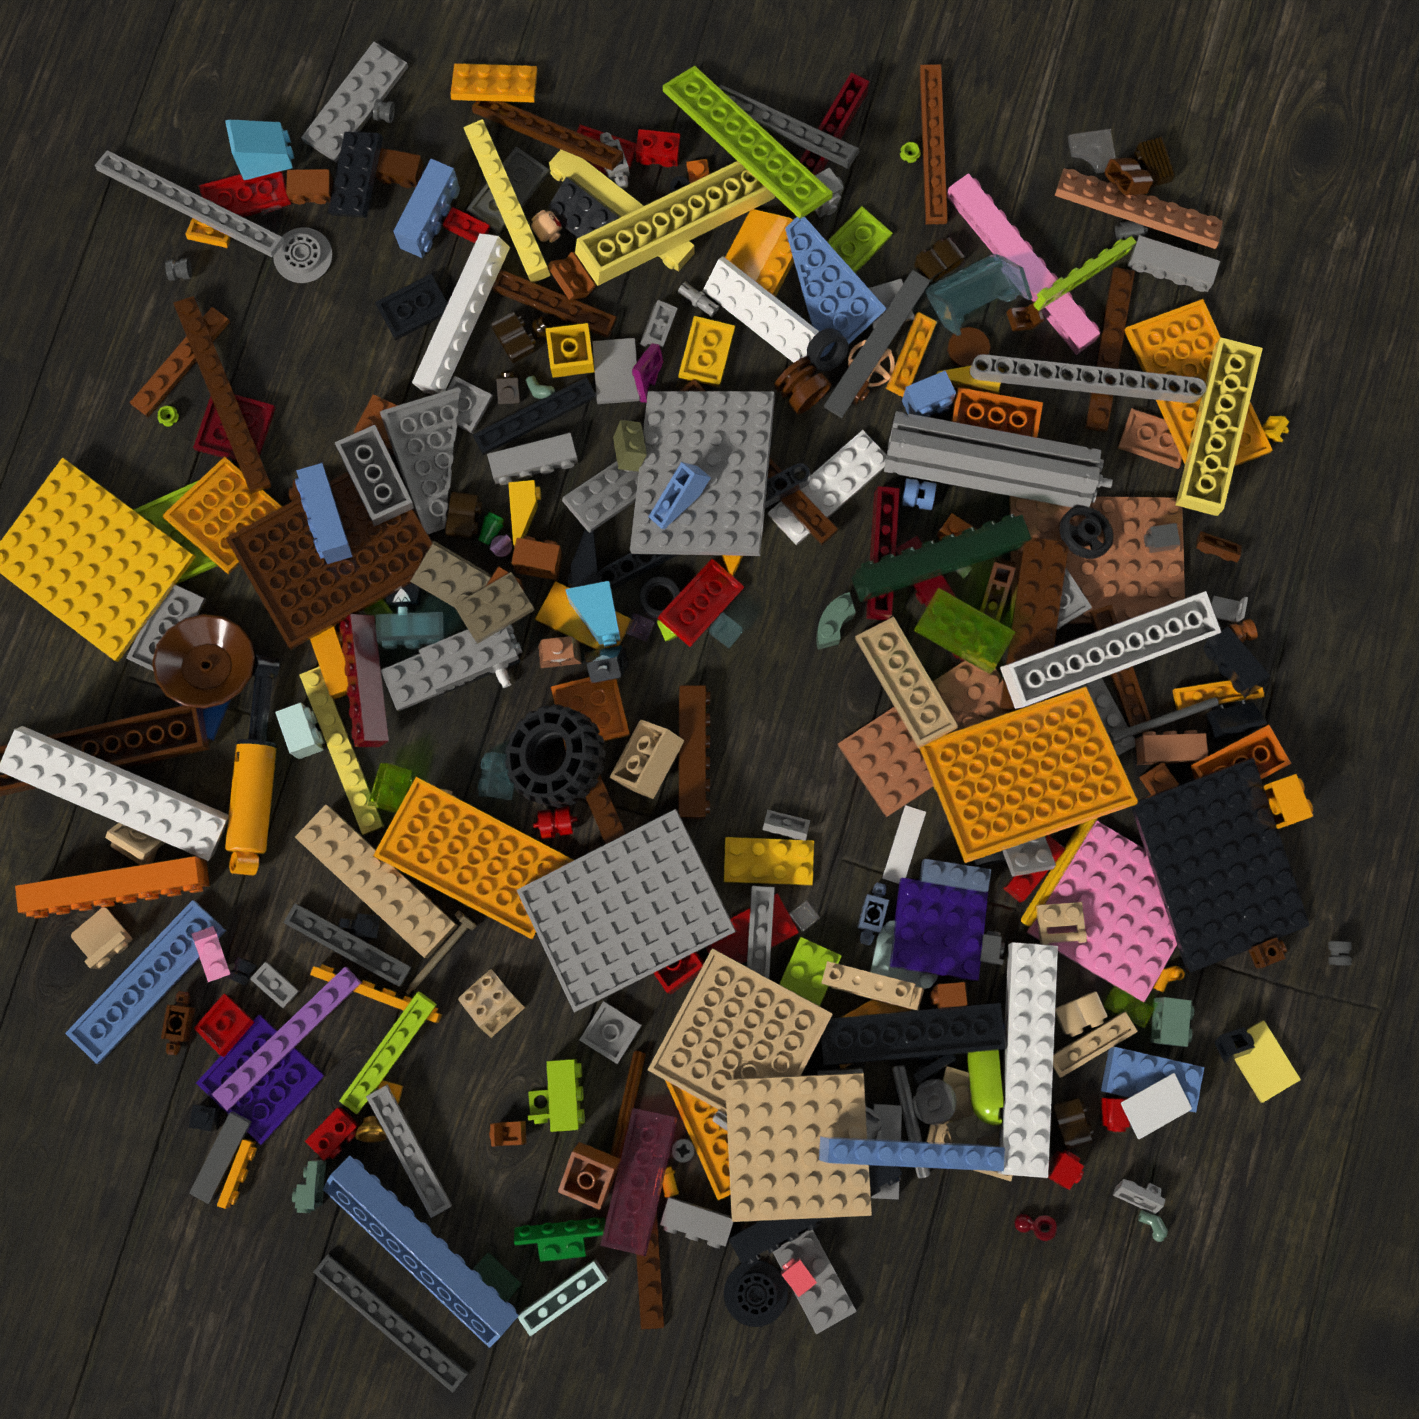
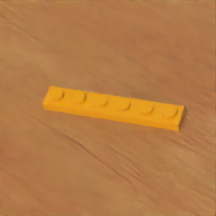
(367, 989)

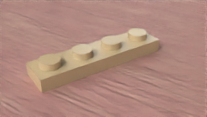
(1093, 1044)

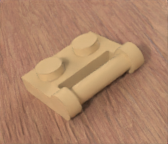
(1061, 915)

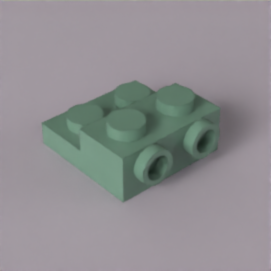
(310, 1193)

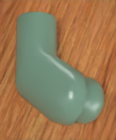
(537, 390)

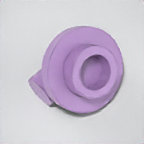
(501, 546)

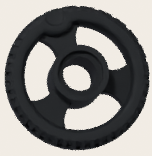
(1086, 532)

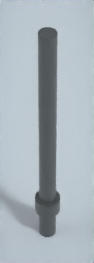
(1116, 736)

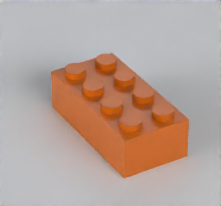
(997, 412)

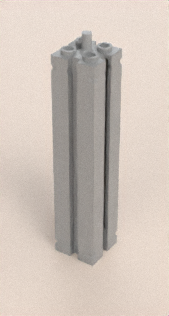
(994, 461)

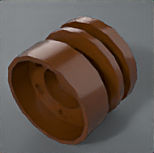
(799, 383)

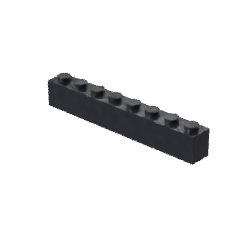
(770, 1233)

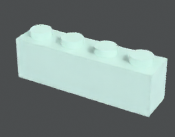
(562, 1297)

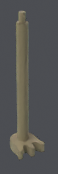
(466, 923)

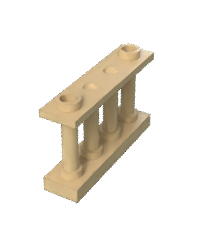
(872, 986)

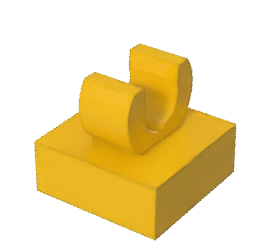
(1275, 426)

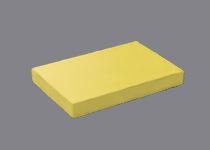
(1267, 1065)

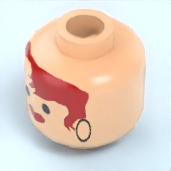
(546, 226)

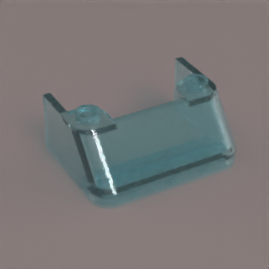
(975, 287)

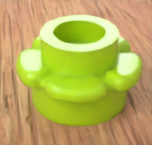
(910, 147)
(167, 410)

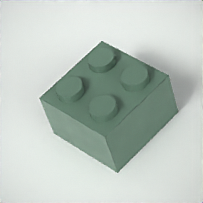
(1171, 1021)

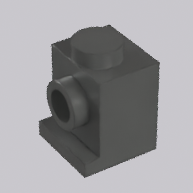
(992, 948)

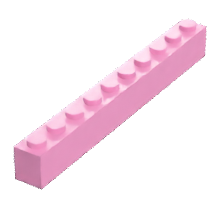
(1006, 241)

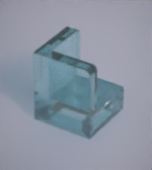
(725, 630)

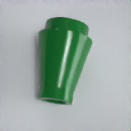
(491, 526)

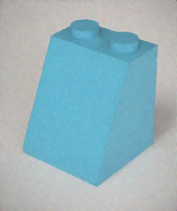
(259, 147)
(596, 610)

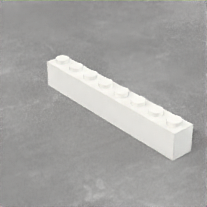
(461, 314)

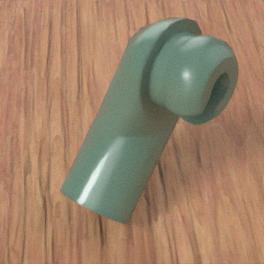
(1158, 1226)

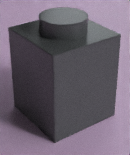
(1162, 538)

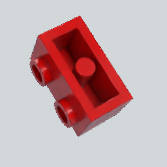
(657, 148)
(332, 1134)
(1065, 1169)

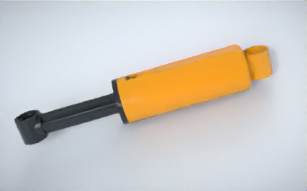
(253, 777)

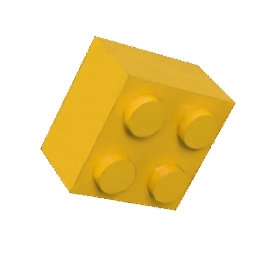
(570, 350)

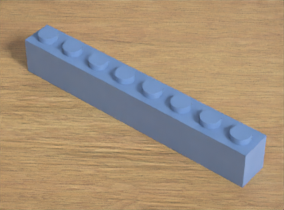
(911, 1154)

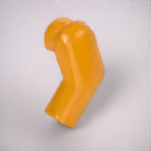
(1168, 974)

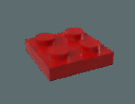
(224, 1025)

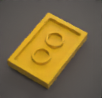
(706, 351)

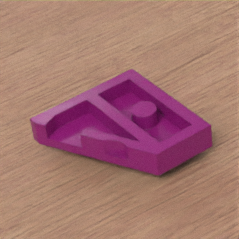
(647, 370)

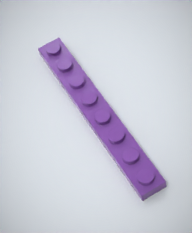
(286, 1038)

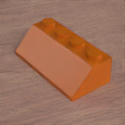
(1259, 745)

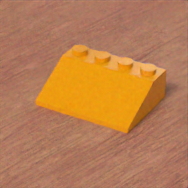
(763, 249)

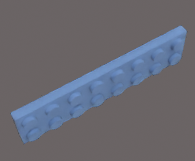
(142, 984)

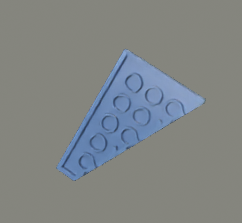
(829, 286)

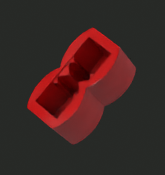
(1114, 1115)

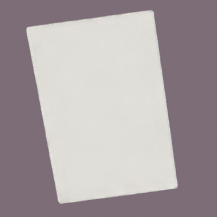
(1156, 1106)

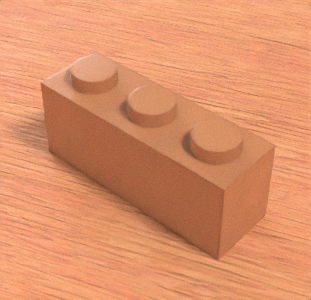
(1171, 747)

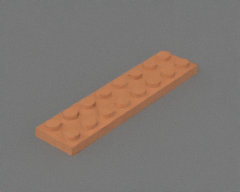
(1139, 208)

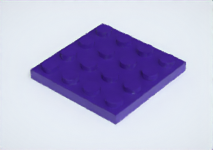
(938, 929)
(276, 1093)

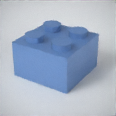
(929, 396)

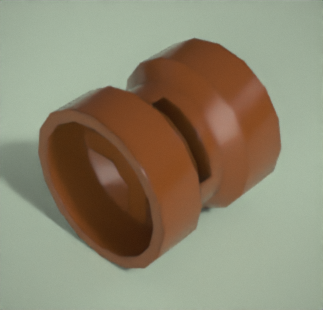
(1245, 630)

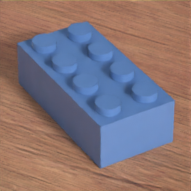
(427, 208)
(323, 514)
(1133, 1071)

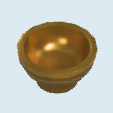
(371, 1130)

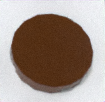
(967, 346)

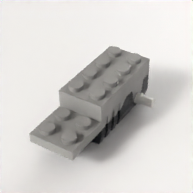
(451, 665)

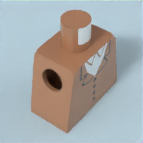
(559, 652)

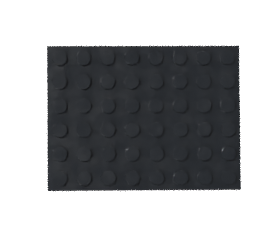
(1219, 864)

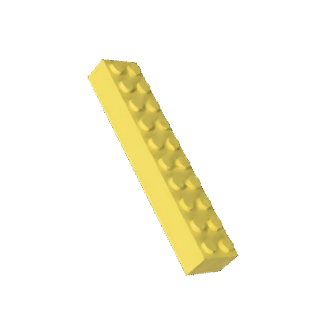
(670, 222)

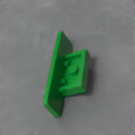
(560, 1239)

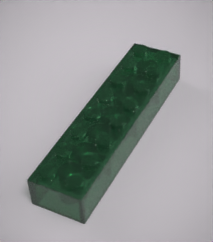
(941, 557)

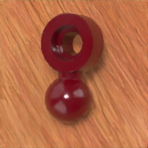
(1024, 1224)

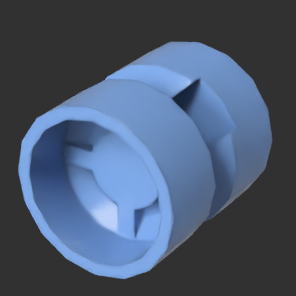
(911, 491)

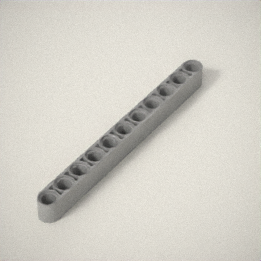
(1097, 375)

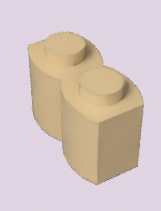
(1080, 1013)

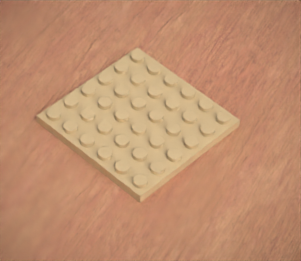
(736, 1029)
(776, 1147)

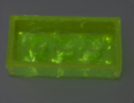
(964, 631)

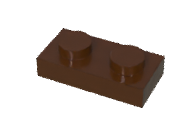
(1214, 545)

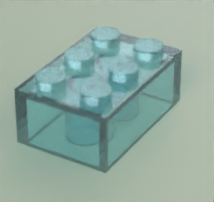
(409, 629)

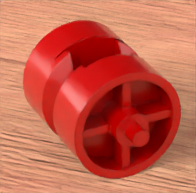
(554, 822)

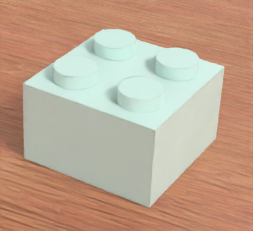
(300, 731)

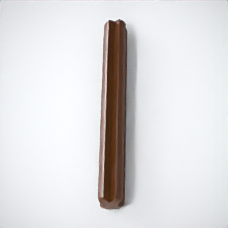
(628, 1103)

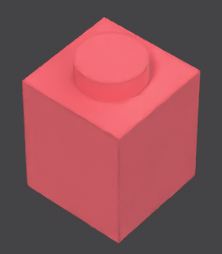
(797, 1276)

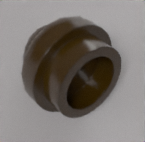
(539, 327)

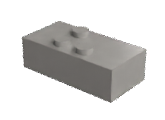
(374, 475)

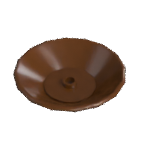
(198, 642)

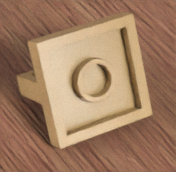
(134, 843)

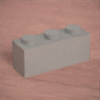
(696, 1222)

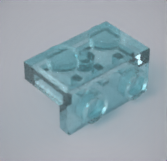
(495, 777)

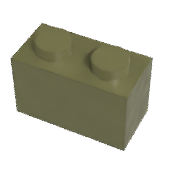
(629, 445)

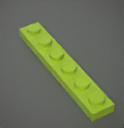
(1088, 270)
(388, 1052)

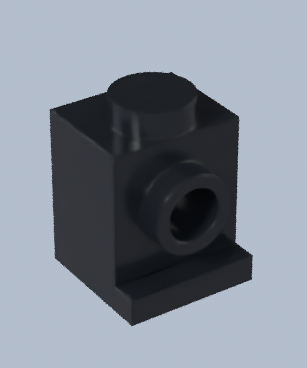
(1227, 1042)

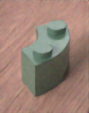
(832, 620)

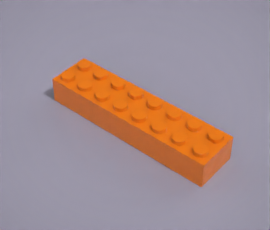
(112, 886)

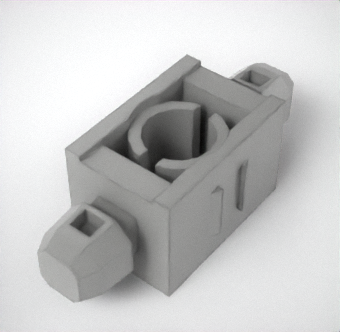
(621, 171)

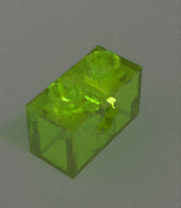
(390, 776)

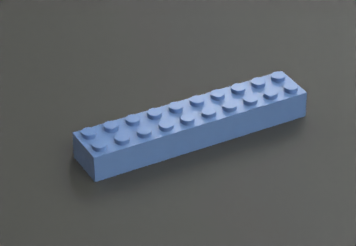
(420, 1251)

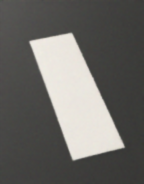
(904, 844)

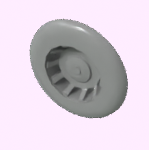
(301, 253)

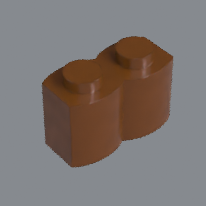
(1128, 176)

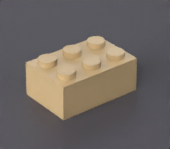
(646, 759)

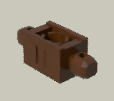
(174, 1046)

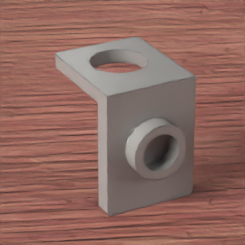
(1229, 609)

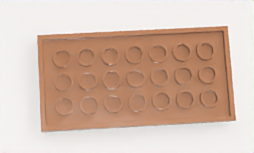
(889, 757)

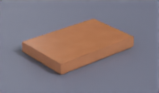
(1149, 438)

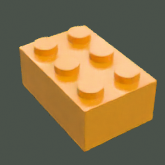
(1288, 801)

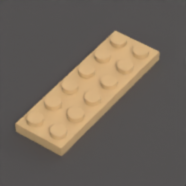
(906, 682)

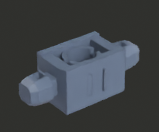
(867, 936)

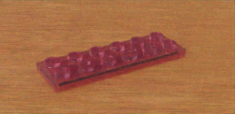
(639, 1182)

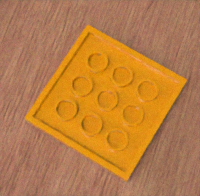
(217, 509)

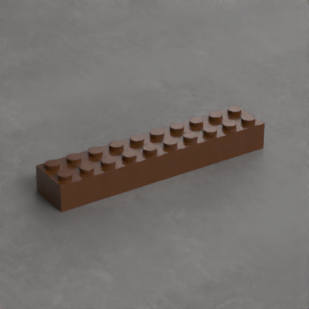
(131, 741)

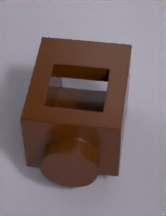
(1260, 954)

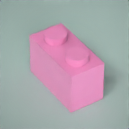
(210, 954)

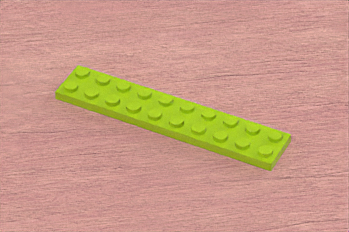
(747, 142)

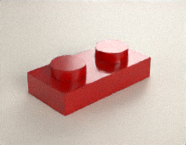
(465, 225)

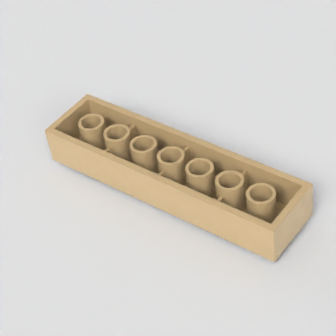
(376, 882)

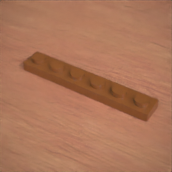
(175, 367)

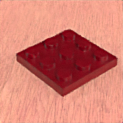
(213, 438)

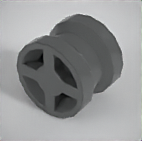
(383, 110)
(683, 1146)

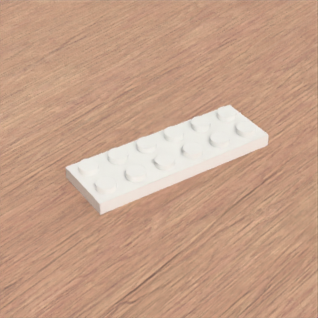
(759, 310)
(835, 482)

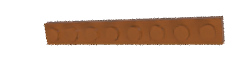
(933, 144)

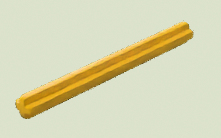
(1056, 874)

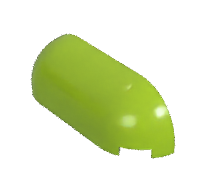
(986, 1086)

